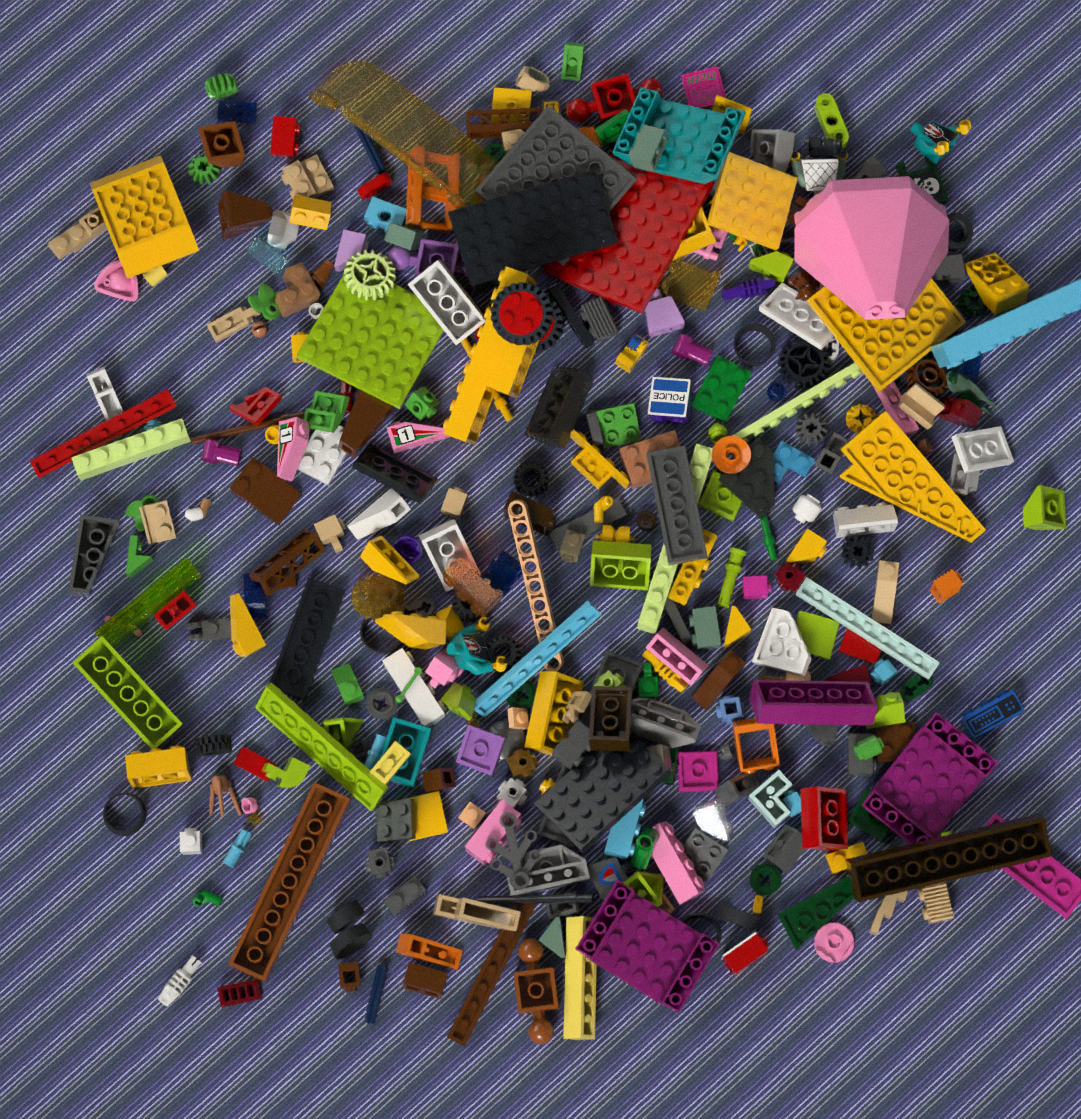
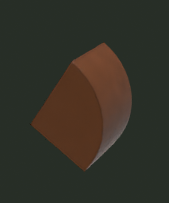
(439, 779)

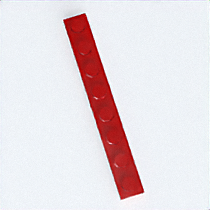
(103, 433)

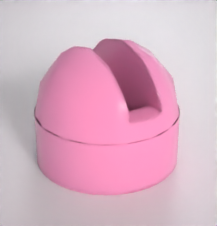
(249, 805)

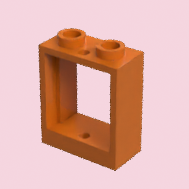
(751, 766)

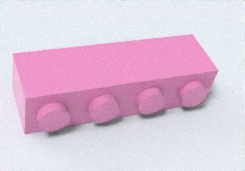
(675, 865)

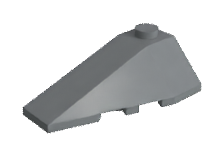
(772, 147)

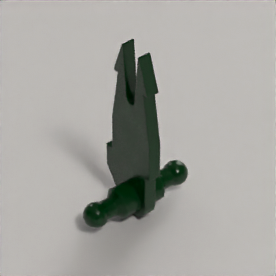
(967, 389)

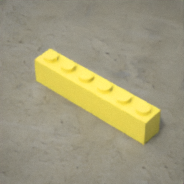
(579, 984)

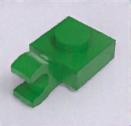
(647, 685)

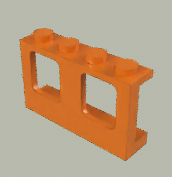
(416, 192)

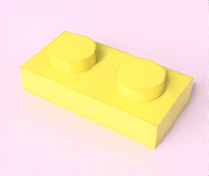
(390, 763)

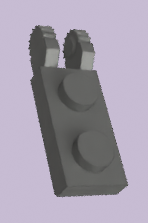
(212, 630)

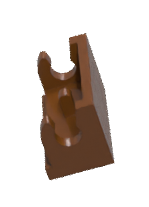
(425, 980)

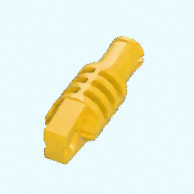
(669, 675)

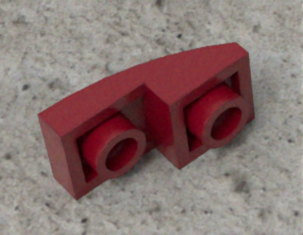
(856, 674)

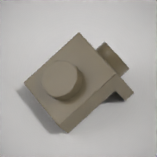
(571, 546)

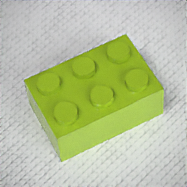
(620, 565)

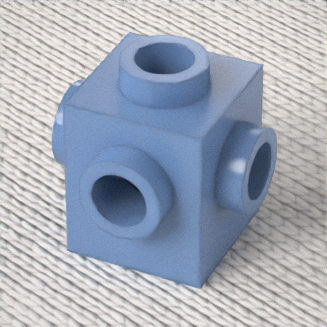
(733, 703)

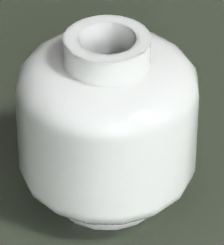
(806, 508)

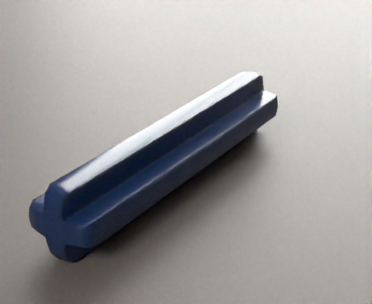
(371, 151)
(376, 993)

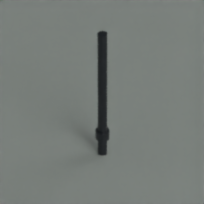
(572, 898)

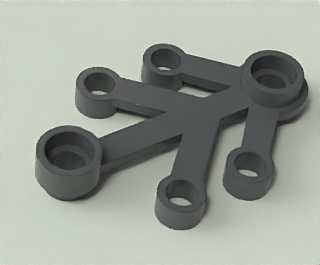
(514, 854)

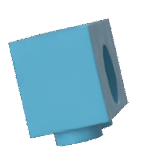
(379, 208)

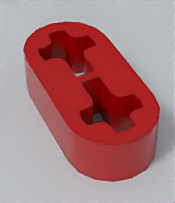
(375, 186)

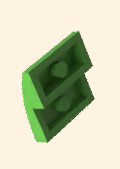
(326, 411)

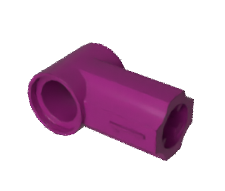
(687, 348)
(216, 452)

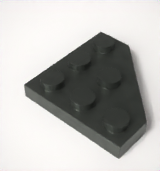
(756, 482)

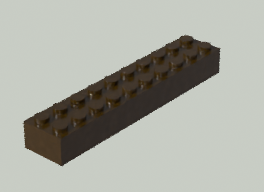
(948, 857)

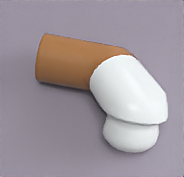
(199, 512)

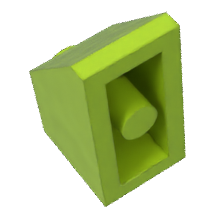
(773, 265)
(460, 700)
(889, 710)

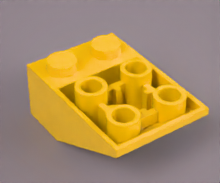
(997, 283)
(414, 629)

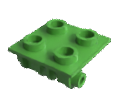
(618, 425)

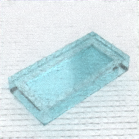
(267, 255)

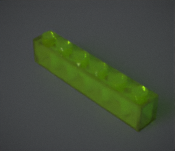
(149, 603)

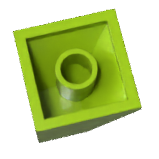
(1045, 509)

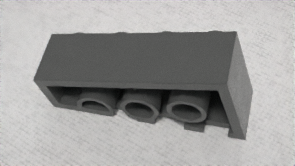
(91, 548)

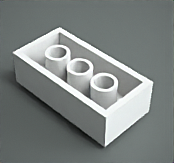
(447, 302)

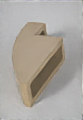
(476, 912)

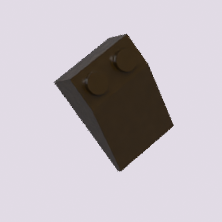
(610, 718)

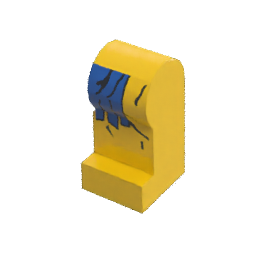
(632, 353)

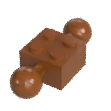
(535, 991)

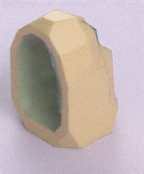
(532, 79)

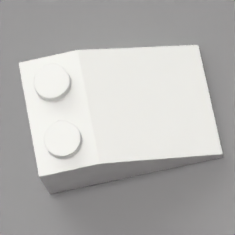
(444, 546)

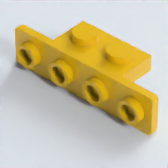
(594, 465)
(690, 573)

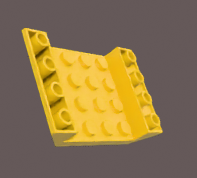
(144, 217)

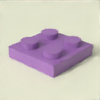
(480, 749)

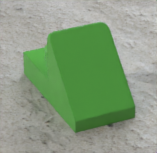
(572, 61)
(136, 562)

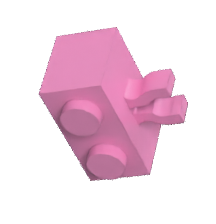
(443, 669)

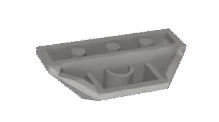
(663, 723)
(554, 870)

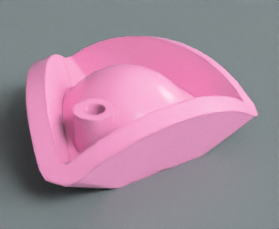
(114, 283)

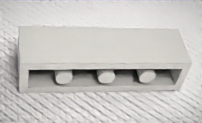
(419, 694)

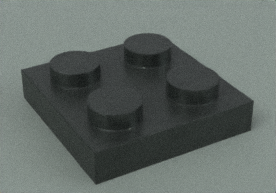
(395, 820)

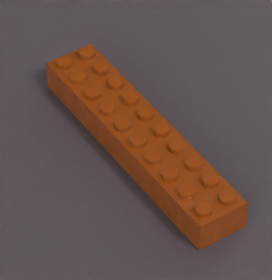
(290, 882)

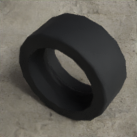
(966, 228)
(345, 916)

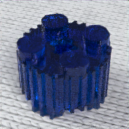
(503, 572)

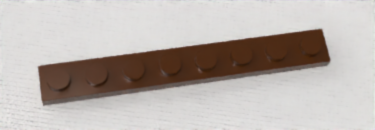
(489, 977)

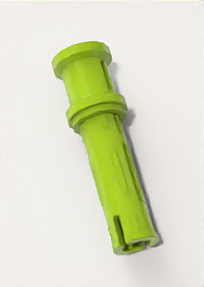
(732, 568)

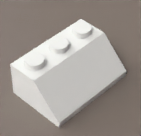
(865, 520)

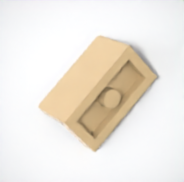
(920, 405)

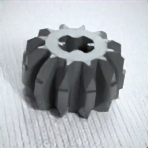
(803, 428)

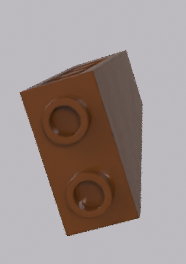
(364, 420)

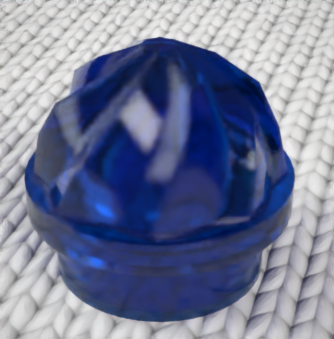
(776, 392)

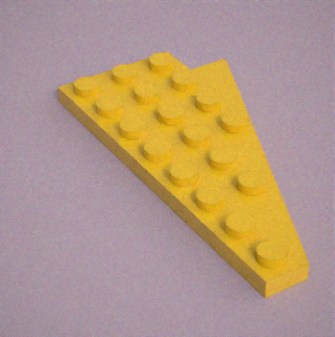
(897, 472)

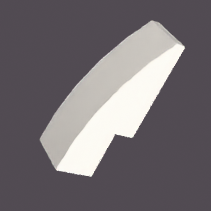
(104, 393)

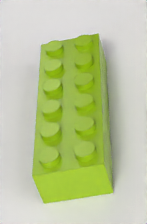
(127, 692)

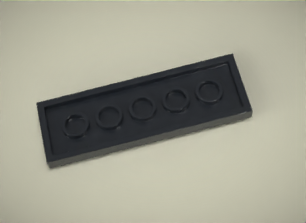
(307, 638)

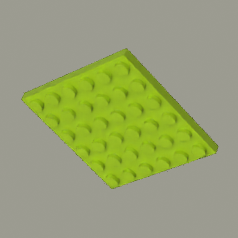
(373, 342)

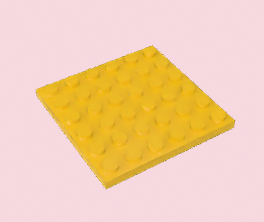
(888, 345)

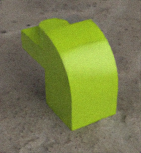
(291, 776)

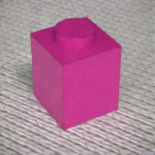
(756, 587)

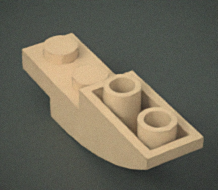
(79, 235)

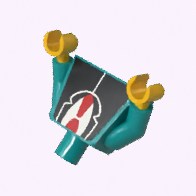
(937, 140)
(471, 652)

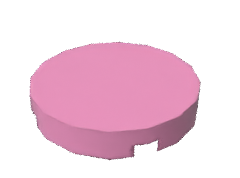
(834, 942)

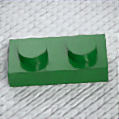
(612, 128)

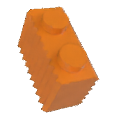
(946, 586)

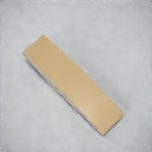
(886, 910)

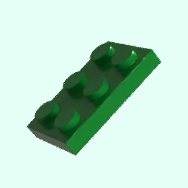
(721, 389)

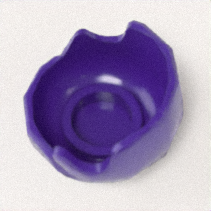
(409, 548)

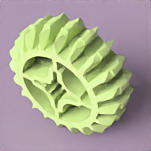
(358, 266)

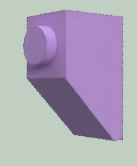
(350, 244)

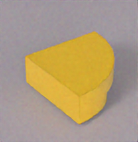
(757, 906)

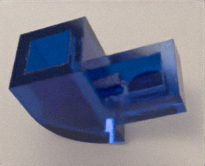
(254, 598)

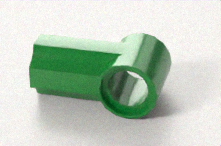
(644, 848)

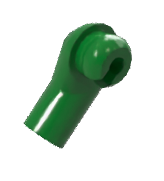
(205, 897)

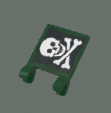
(926, 178)

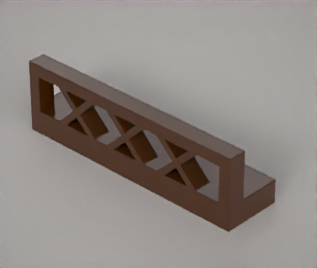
(490, 130)
(285, 555)

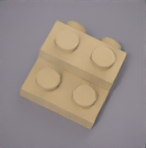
(307, 178)

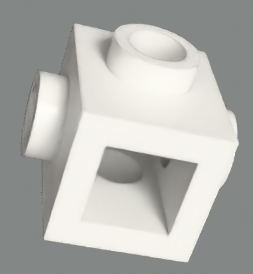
(513, 800)

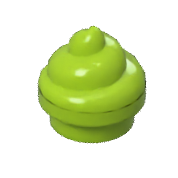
(717, 432)

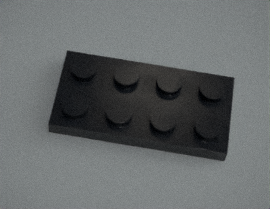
(394, 473)

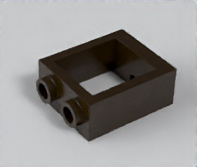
(541, 516)

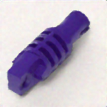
(748, 289)

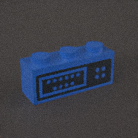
(991, 714)

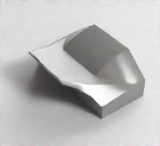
(281, 231)
(962, 482)

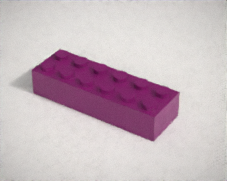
(813, 702)

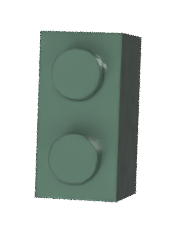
(648, 148)
(706, 628)

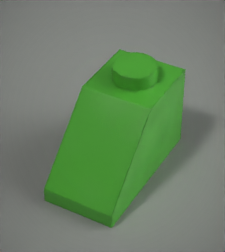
(347, 684)

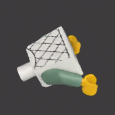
(817, 173)

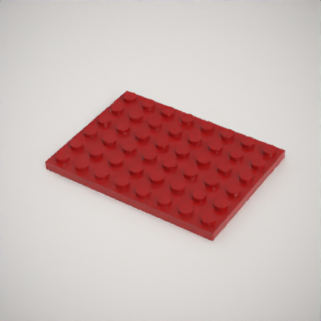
(649, 231)

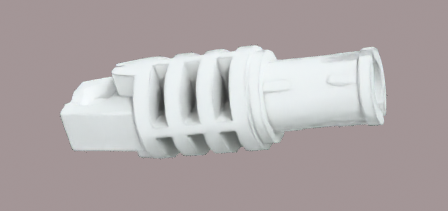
(178, 982)

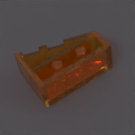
(472, 587)

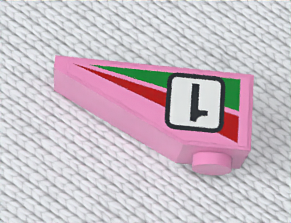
(411, 435)
(291, 446)

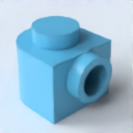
(883, 672)
(792, 802)

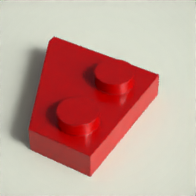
(257, 406)

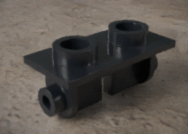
(831, 148)

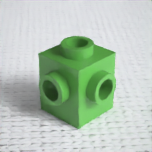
(422, 403)

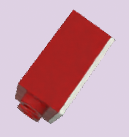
(745, 953)

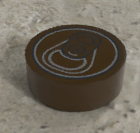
(646, 520)

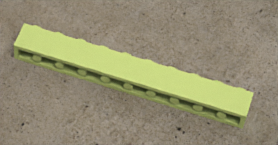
(665, 574)

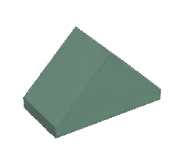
(404, 236)
(553, 939)

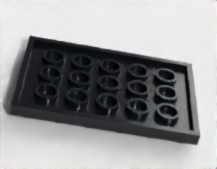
(601, 792)

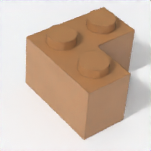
(300, 291)

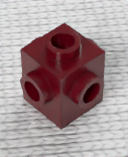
(790, 584)

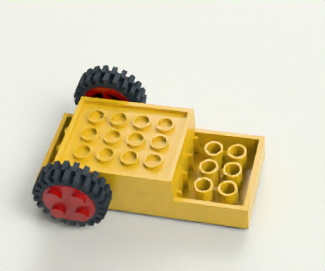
(515, 329)

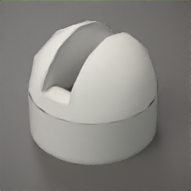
(314, 310)

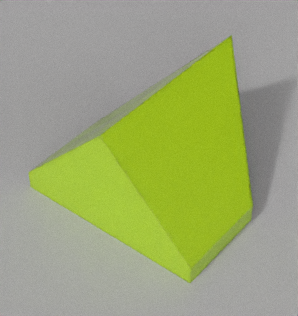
(343, 729)
(647, 886)

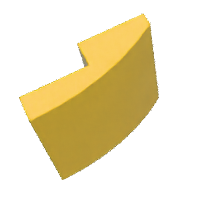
(429, 815)

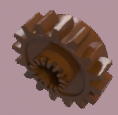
(928, 376)

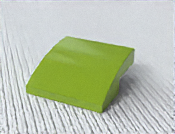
(817, 633)

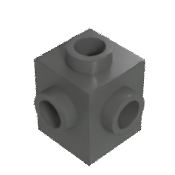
(376, 856)

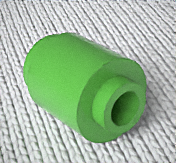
(868, 748)

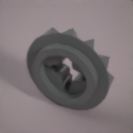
(378, 695)

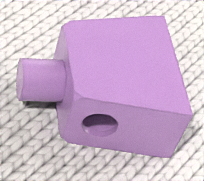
(662, 315)

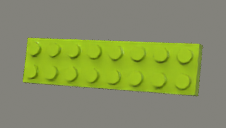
(321, 746)

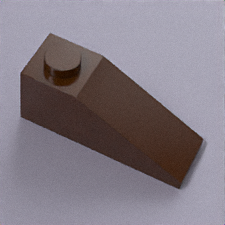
(718, 680)

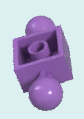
(428, 254)

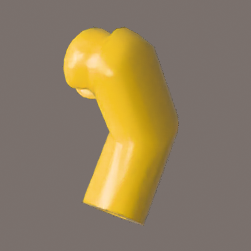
(601, 506)

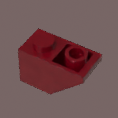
(960, 412)

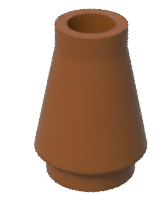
(321, 274)

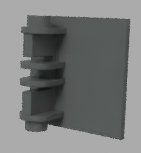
(704, 853)

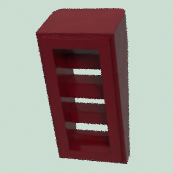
(221, 993)

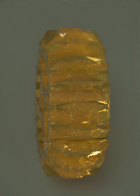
(377, 591)

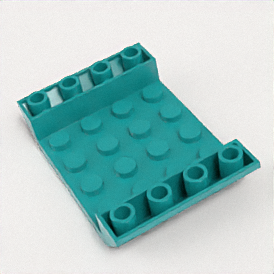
(696, 136)

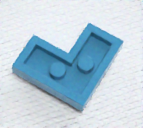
(791, 458)

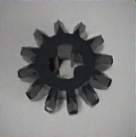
(858, 545)

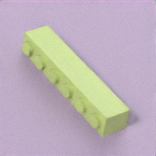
(131, 449)

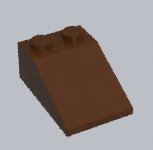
(265, 491)

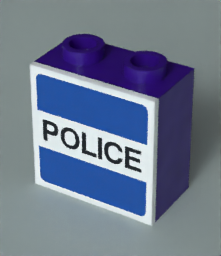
(670, 400)

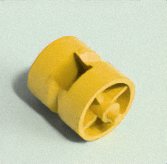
(611, 535)

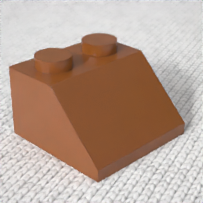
(222, 144)

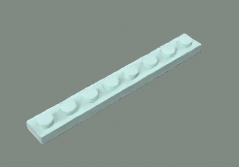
(867, 628)

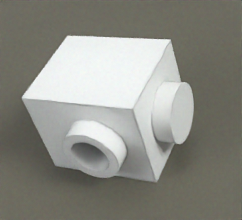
(191, 842)

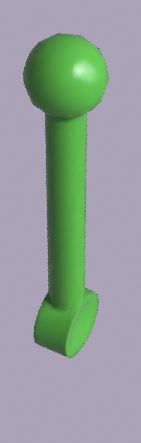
(418, 671)

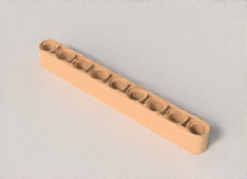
(537, 575)

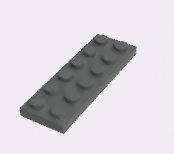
(676, 505)

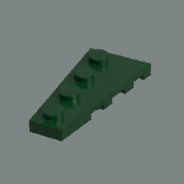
(816, 910)

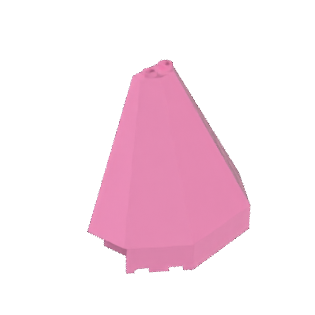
(872, 242)

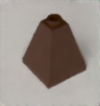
(241, 214)

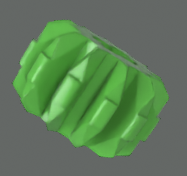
(221, 86)
(202, 176)

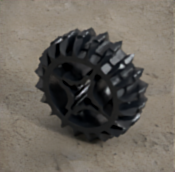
(797, 360)

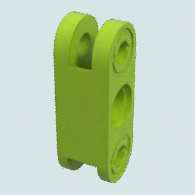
(831, 112)

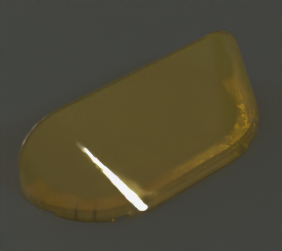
(407, 129)

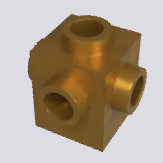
(522, 756)

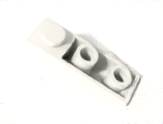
(380, 514)

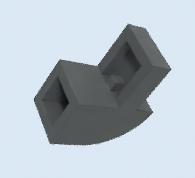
(831, 454)

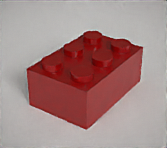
(824, 818)

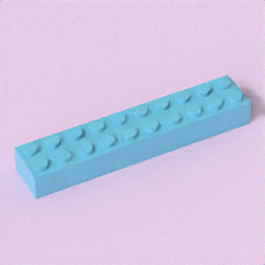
(1008, 325)

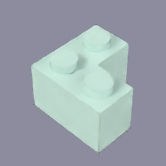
(766, 798)

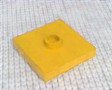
(510, 99)

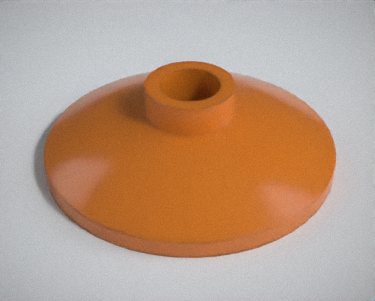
(734, 446)

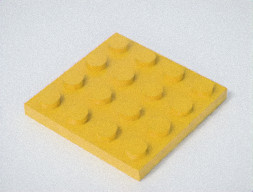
(752, 201)

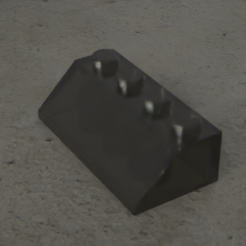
(559, 406)

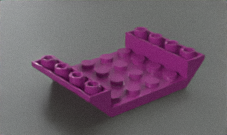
(928, 781)
(646, 947)

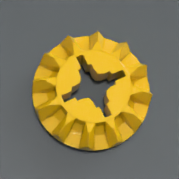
(853, 413)

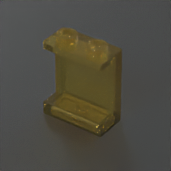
(690, 285)

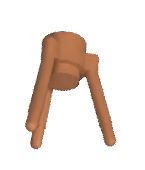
(219, 786)

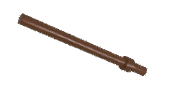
(244, 428)

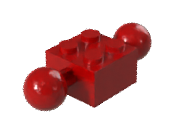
(609, 98)

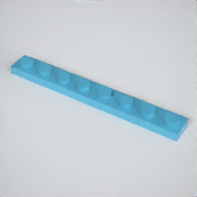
(536, 659)

